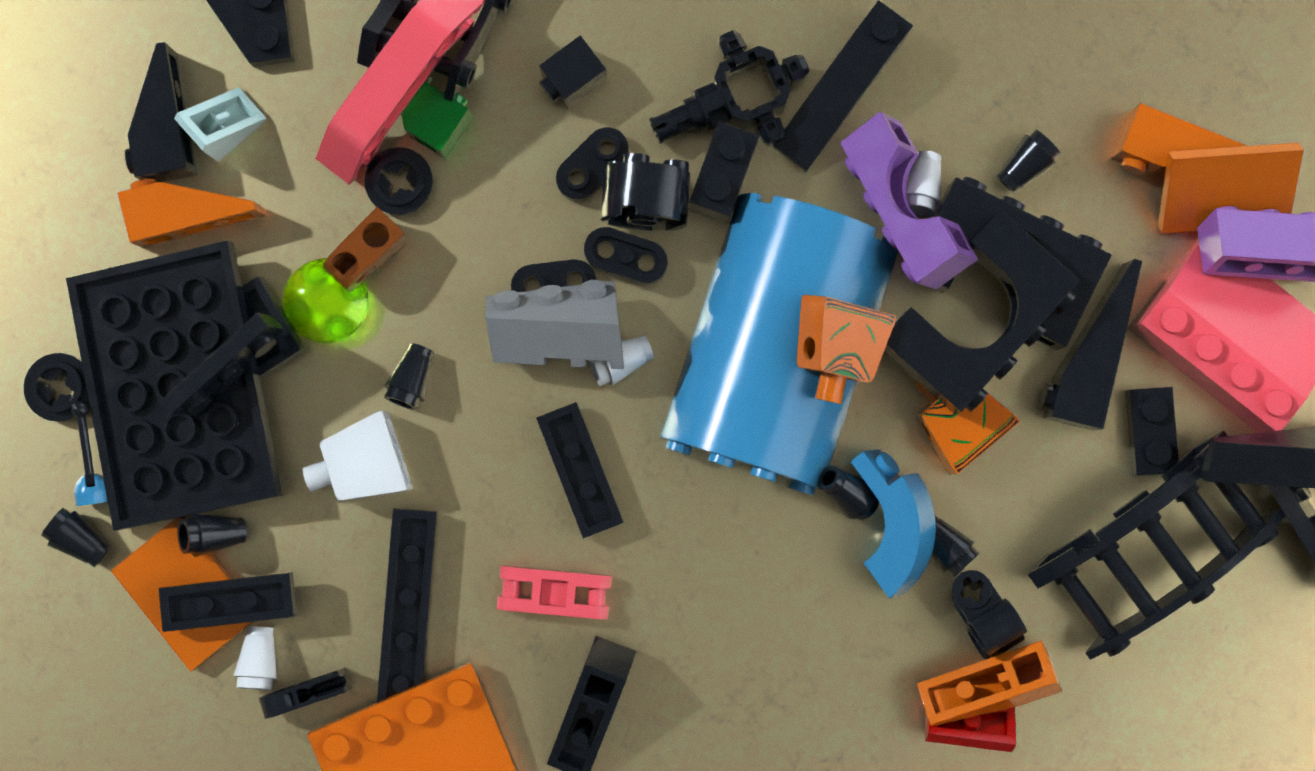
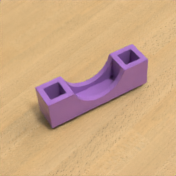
(882, 158)

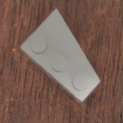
(557, 324)

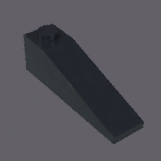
(843, 85)
(1087, 374)
(1263, 458)

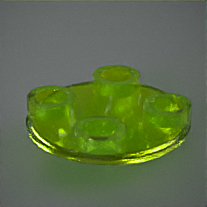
(321, 306)

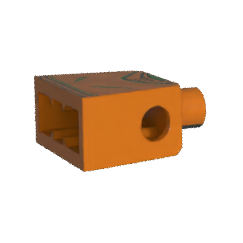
(840, 343)
(963, 435)

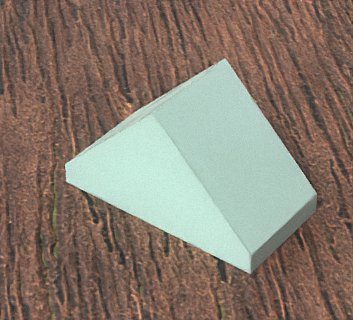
(221, 122)

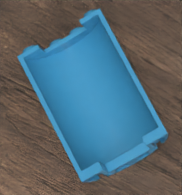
(741, 373)

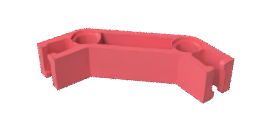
(392, 82)

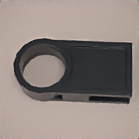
(304, 693)

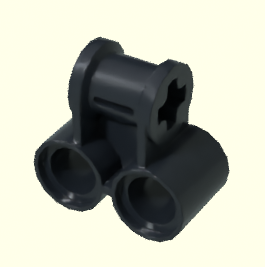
(991, 621)

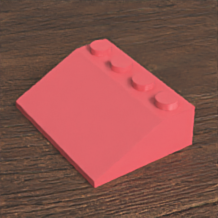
(1235, 340)

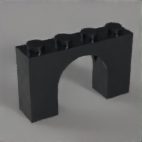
(972, 207)
(1034, 287)

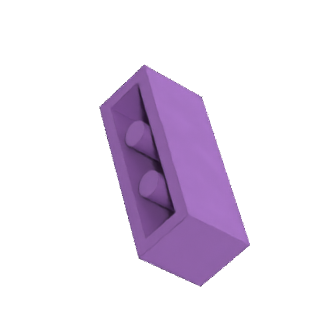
(1258, 244)

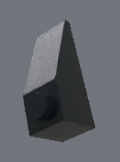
(156, 140)
(592, 706)

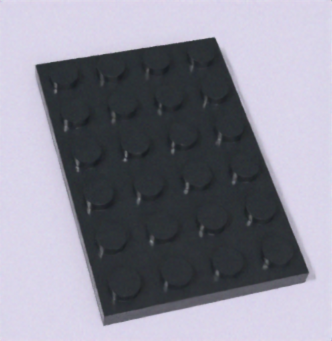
(137, 340)

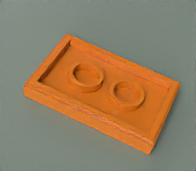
(1229, 176)
(161, 565)

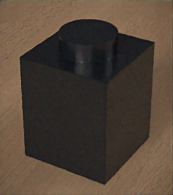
(572, 73)

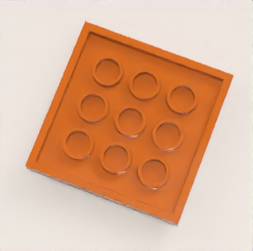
(425, 728)

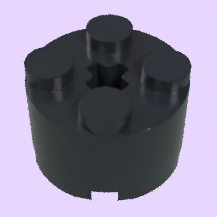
(645, 193)

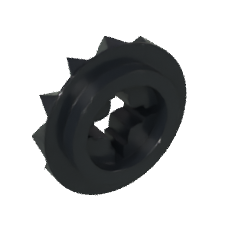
(394, 162)
(41, 396)

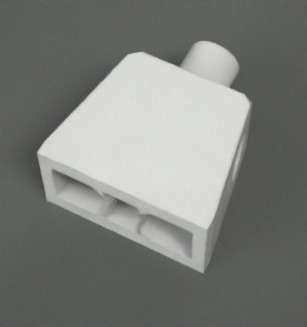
(361, 461)

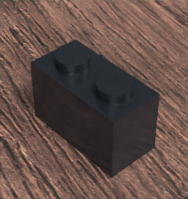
(723, 172)

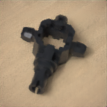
(716, 102)

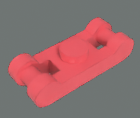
(554, 592)

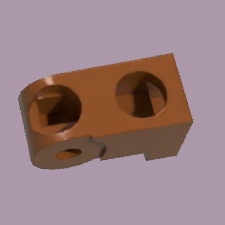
(365, 250)

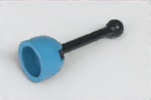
(91, 486)

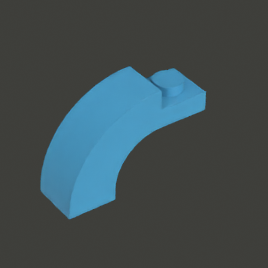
(908, 523)

